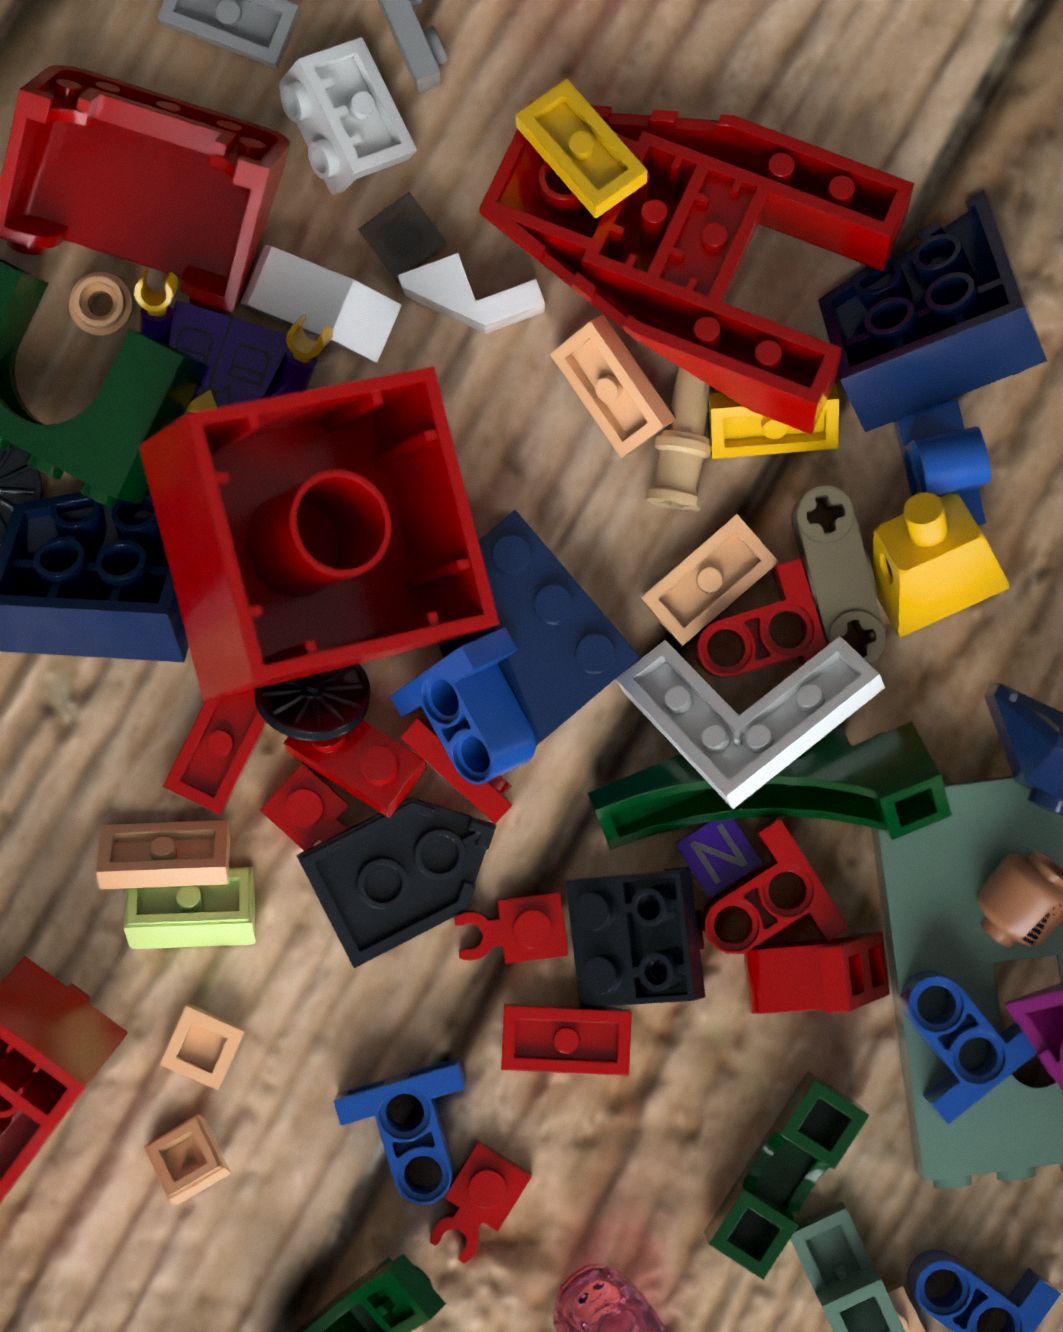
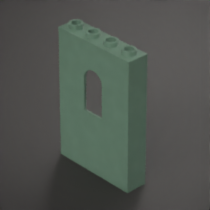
(934, 925)

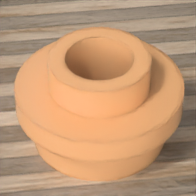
(86, 290)

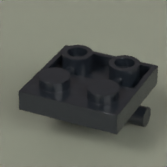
(636, 938)

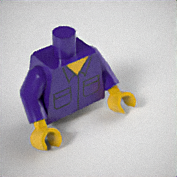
(241, 357)

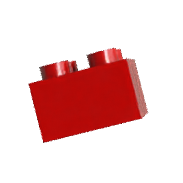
(317, 531)

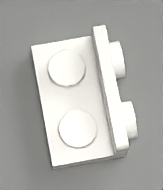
(345, 114)

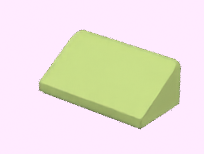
(192, 914)

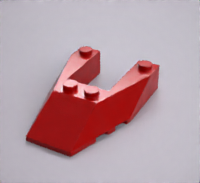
(675, 244)

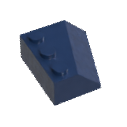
(932, 321)
(88, 582)
(561, 635)

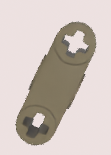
(839, 570)

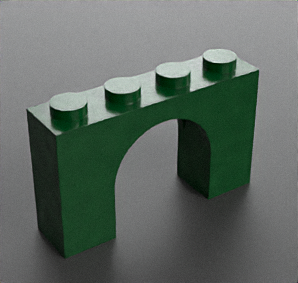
(140, 397)

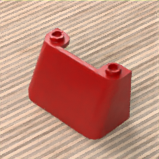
(139, 180)

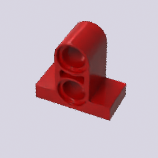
(753, 627)
(753, 896)
(817, 974)

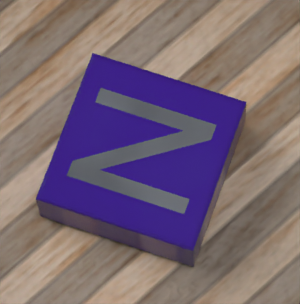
(718, 854)

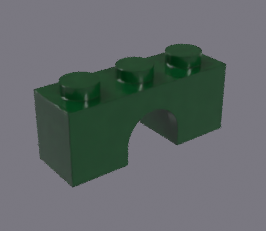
(773, 1186)

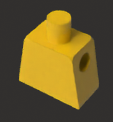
(932, 562)

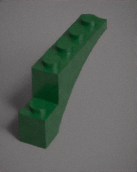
(873, 784)

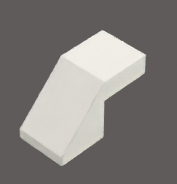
(291, 286)
(447, 290)

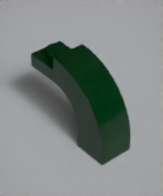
(385, 1299)

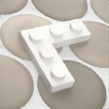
(748, 749)

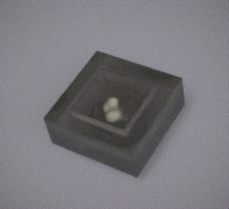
(402, 236)

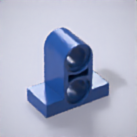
(944, 455)
(473, 709)
(947, 1035)
(409, 1141)
(974, 1294)

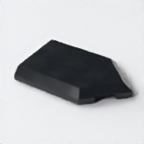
(397, 875)

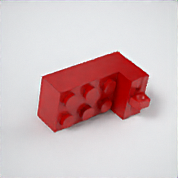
(48, 1058)

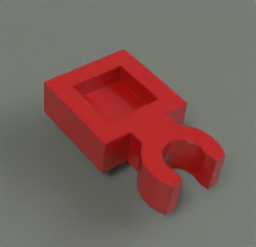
(306, 808)
(526, 928)
(484, 1193)

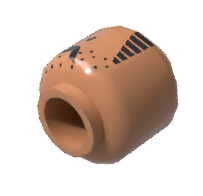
(1022, 899)

